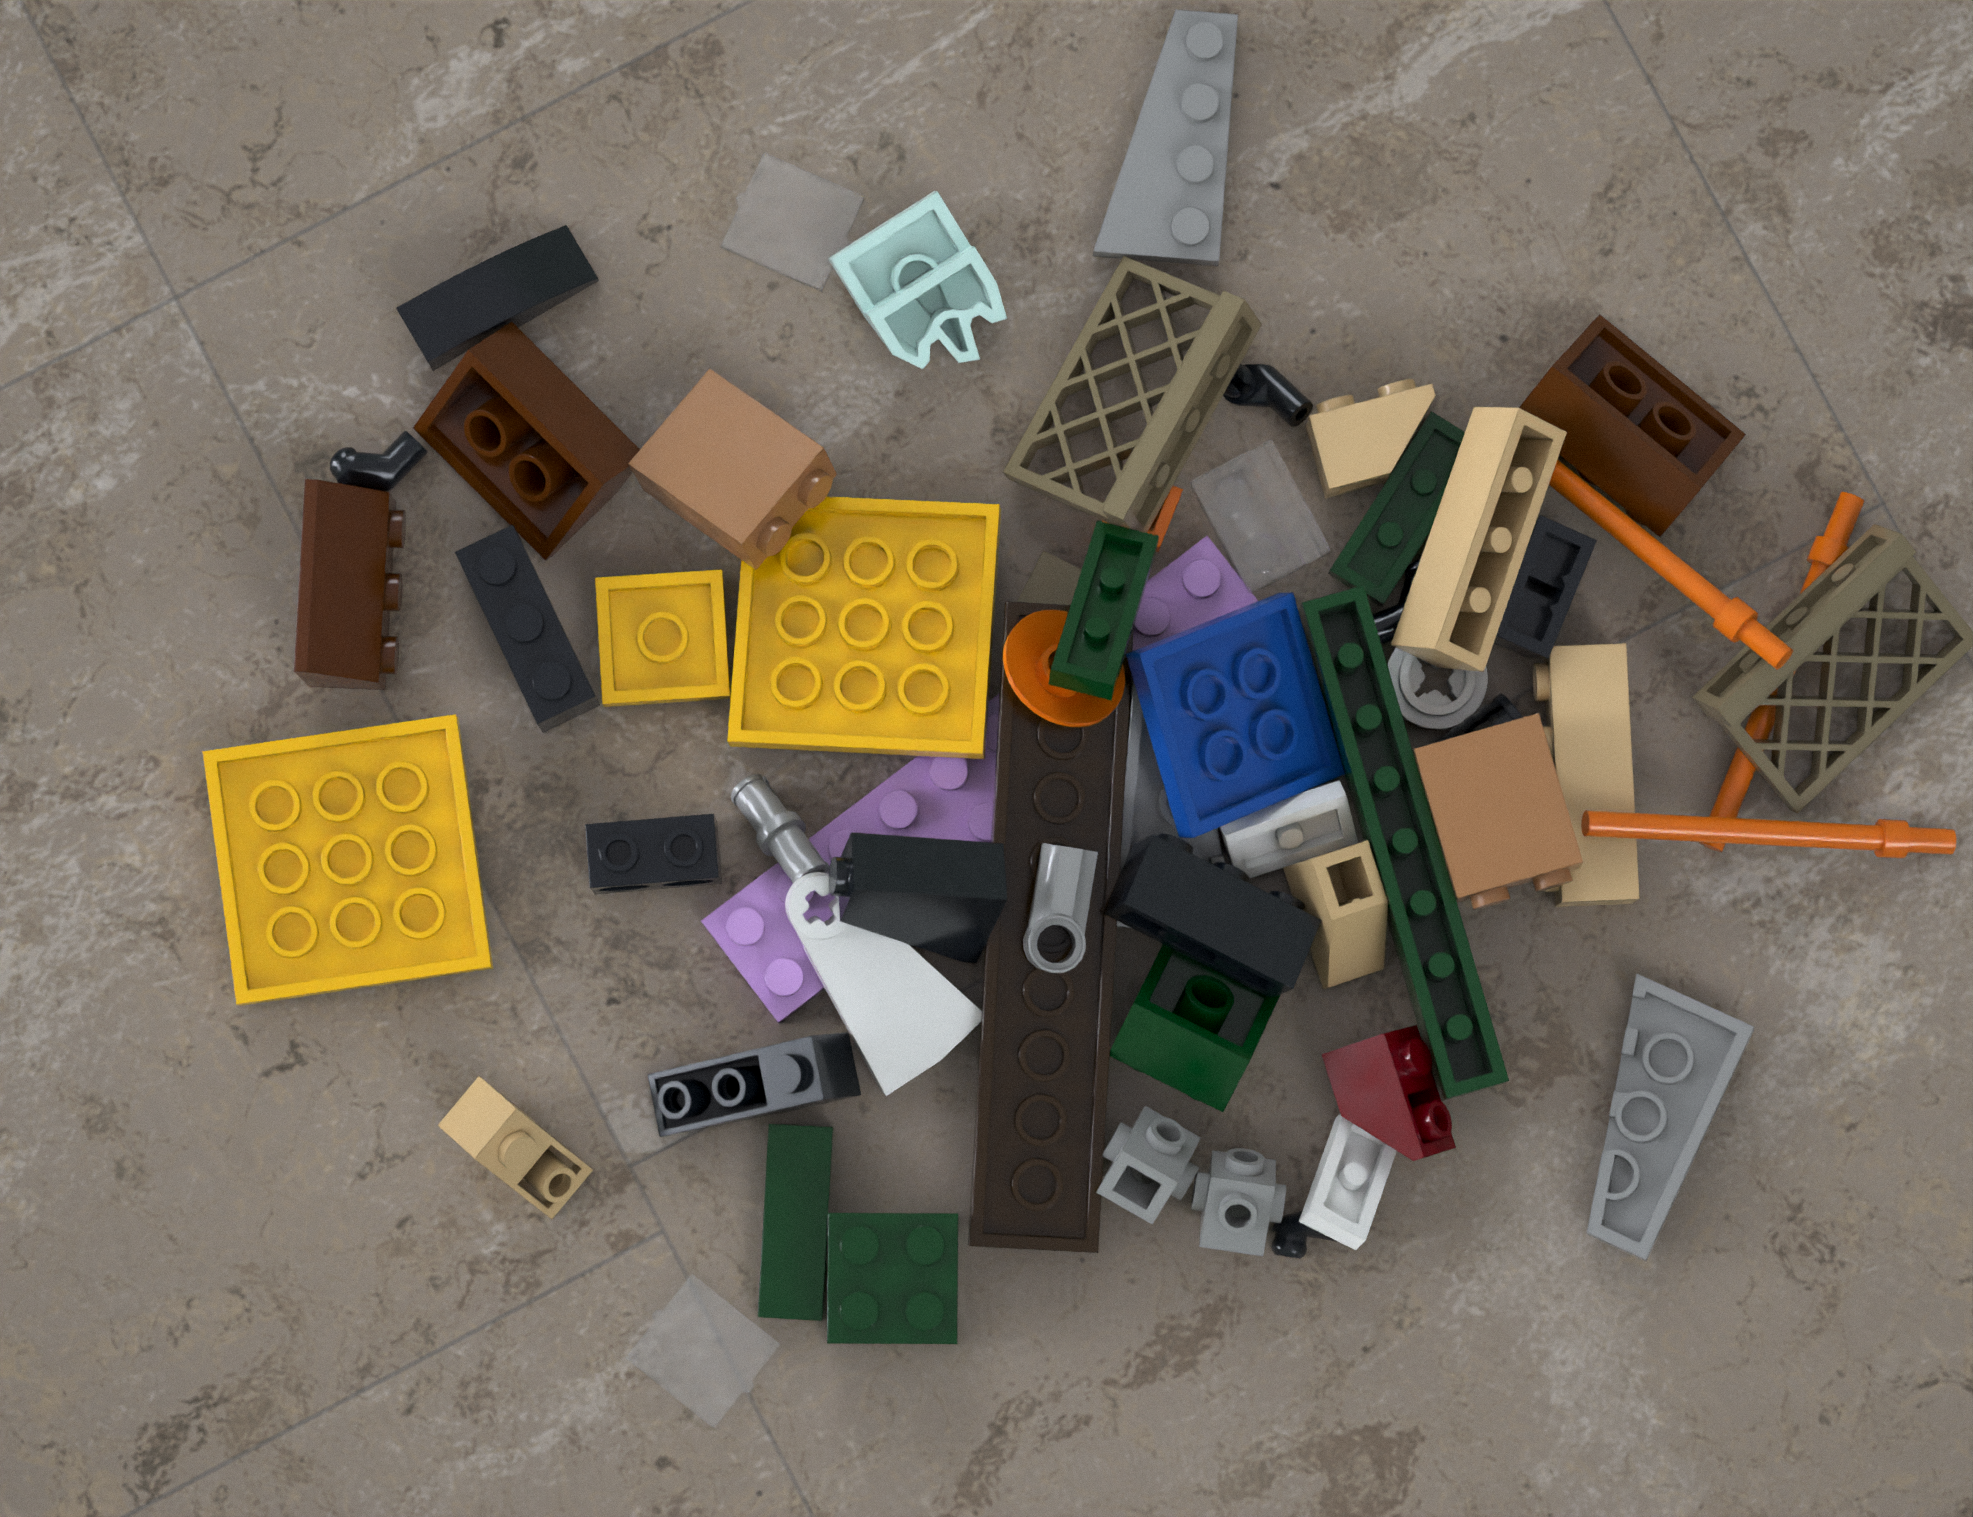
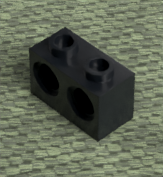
(1544, 588)
(653, 854)

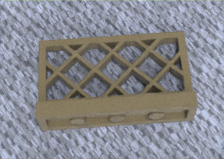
(1181, 409)
(1814, 621)

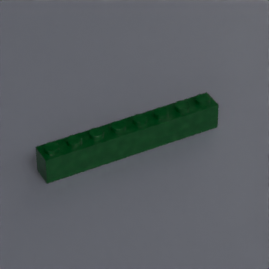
(1403, 843)

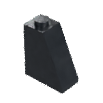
(922, 890)

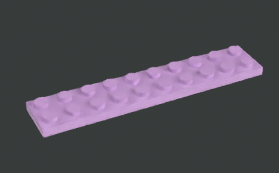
(936, 798)

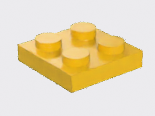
(662, 638)

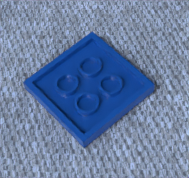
(1235, 714)

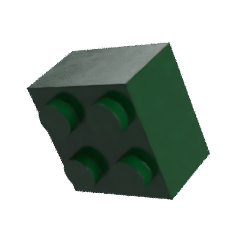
(892, 1278)

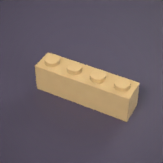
(1479, 538)
(1592, 756)

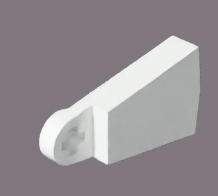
(883, 989)

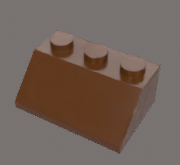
(1632, 425)
(527, 439)
(348, 586)

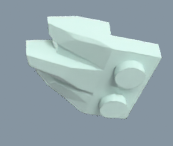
(920, 283)

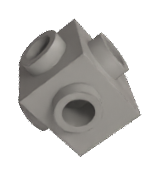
(1149, 1164)
(1238, 1201)

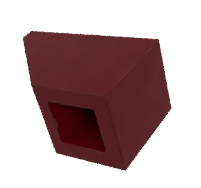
(1391, 1092)

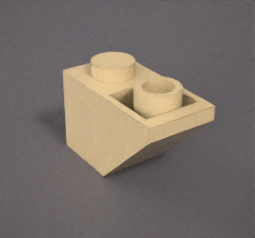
(1364, 440)
(1352, 906)
(515, 1147)

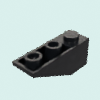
(754, 1083)

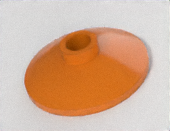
(1028, 664)

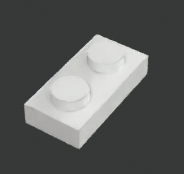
(1291, 831)
(1348, 1184)

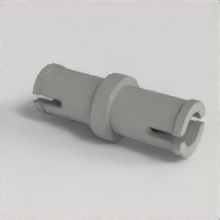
(777, 829)

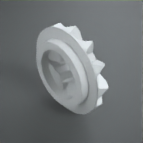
(1434, 709)

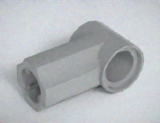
(1061, 899)

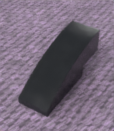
(496, 292)

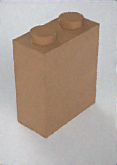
(734, 469)
(1499, 811)

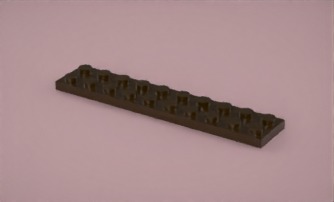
(1041, 1030)

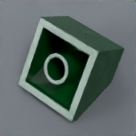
(1193, 1028)

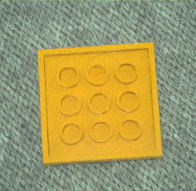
(870, 631)
(347, 860)

